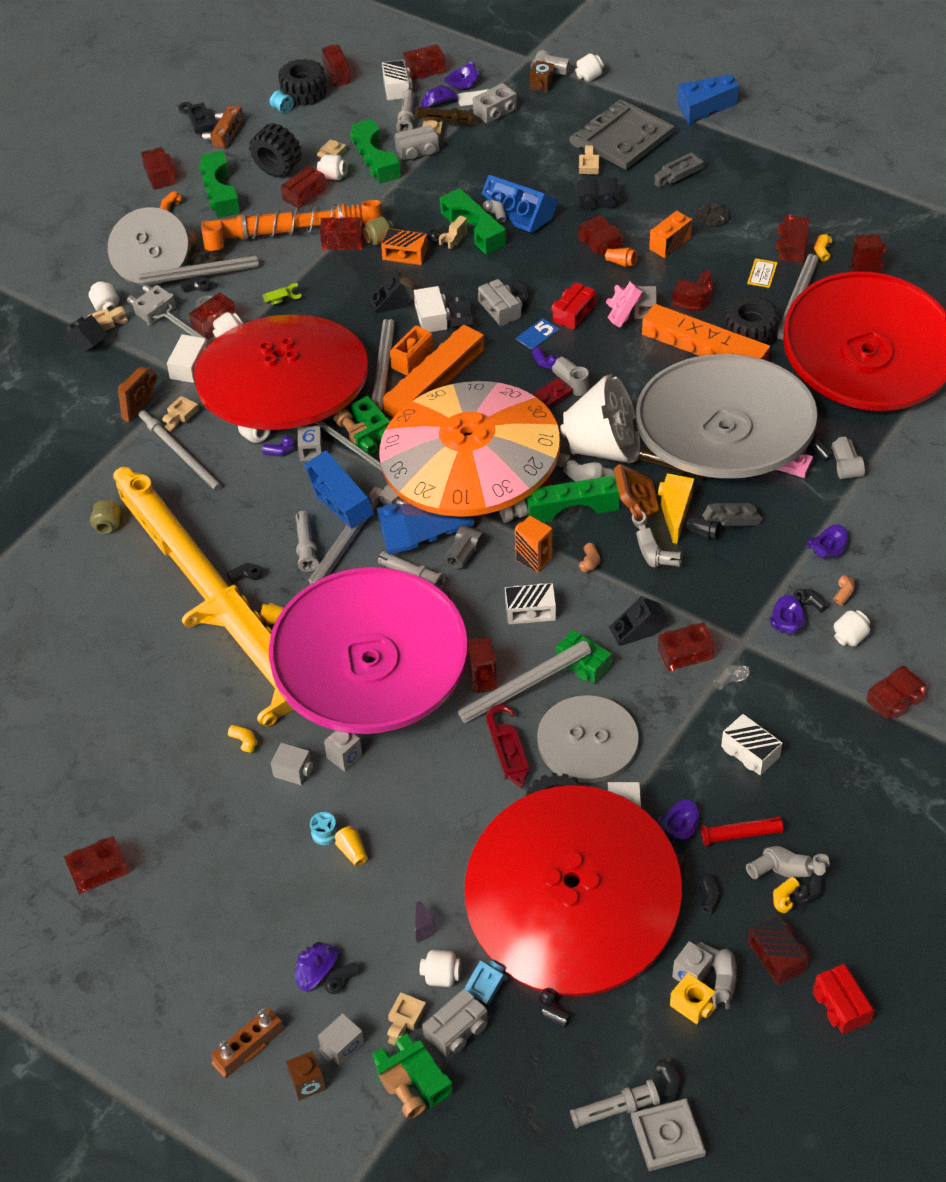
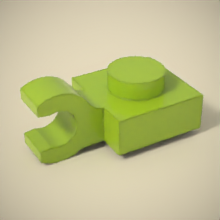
(276, 296)

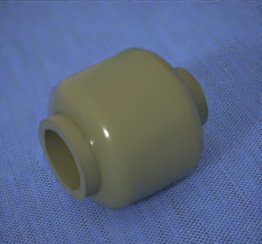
(376, 229)
(105, 516)

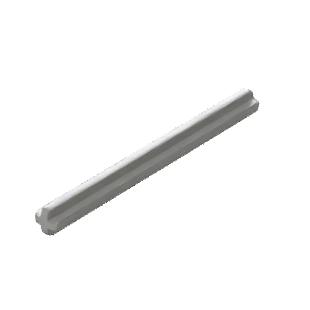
(198, 270)
(802, 283)
(383, 363)
(342, 543)
(524, 681)

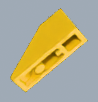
(675, 501)

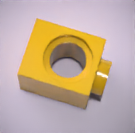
(692, 988)

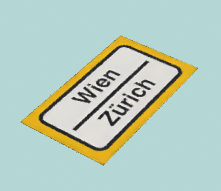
(762, 273)

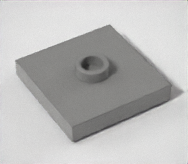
(668, 1134)

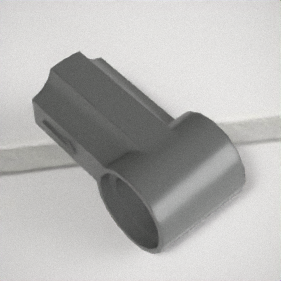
(466, 542)

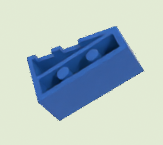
(706, 96)
(338, 490)

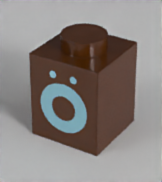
(542, 76)
(305, 1075)

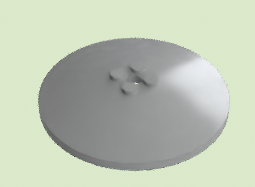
(692, 402)

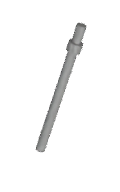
(156, 427)

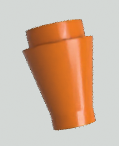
(623, 256)

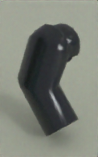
(811, 597)
(338, 976)

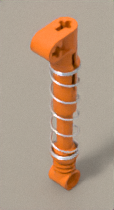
(250, 226)

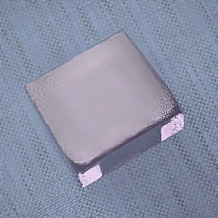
(423, 923)

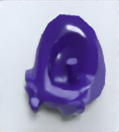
(463, 77)
(438, 95)
(830, 542)
(788, 615)
(680, 820)
(315, 964)

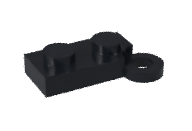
(198, 116)

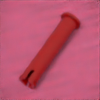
(741, 830)

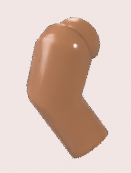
(591, 560)
(846, 591)

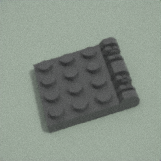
(623, 134)

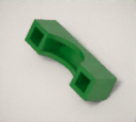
(382, 164)
(222, 196)
(487, 232)
(597, 493)

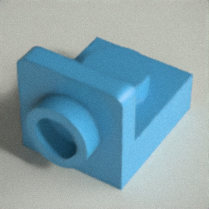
(486, 981)

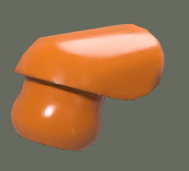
(169, 199)

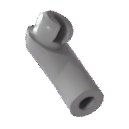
(496, 208)

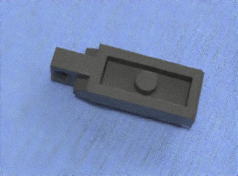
(678, 169)
(733, 514)

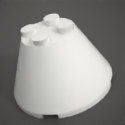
(603, 423)

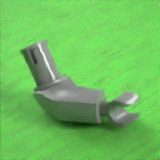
(582, 472)
(649, 548)
(787, 863)
(726, 974)

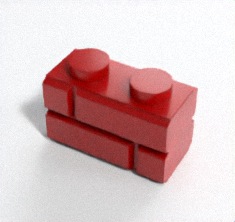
(573, 305)
(843, 999)

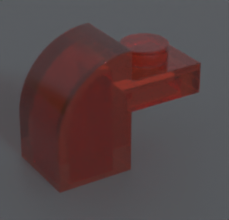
(693, 295)

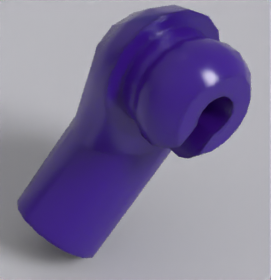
(543, 361)
(281, 449)

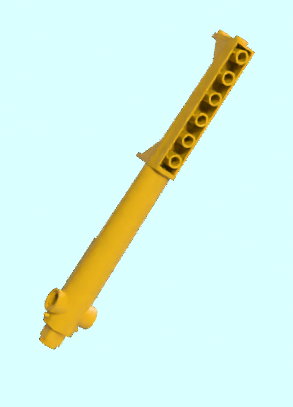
(222, 603)

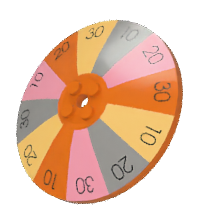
(460, 475)

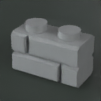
(416, 142)
(499, 302)
(455, 1023)

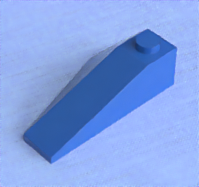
(522, 205)
(406, 526)

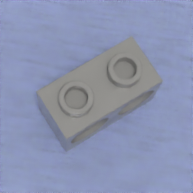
(494, 103)

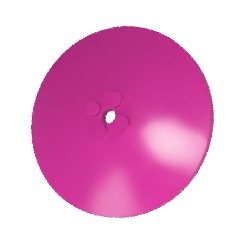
(363, 614)

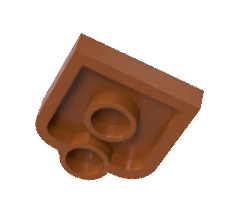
(136, 392)
(636, 491)

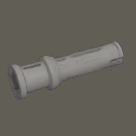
(406, 116)
(306, 548)
(421, 571)
(628, 1100)

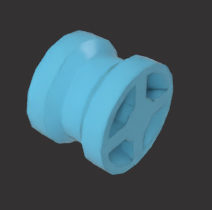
(281, 101)
(324, 821)

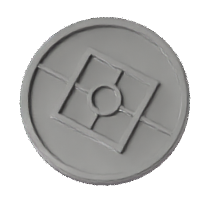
(146, 243)
(587, 738)

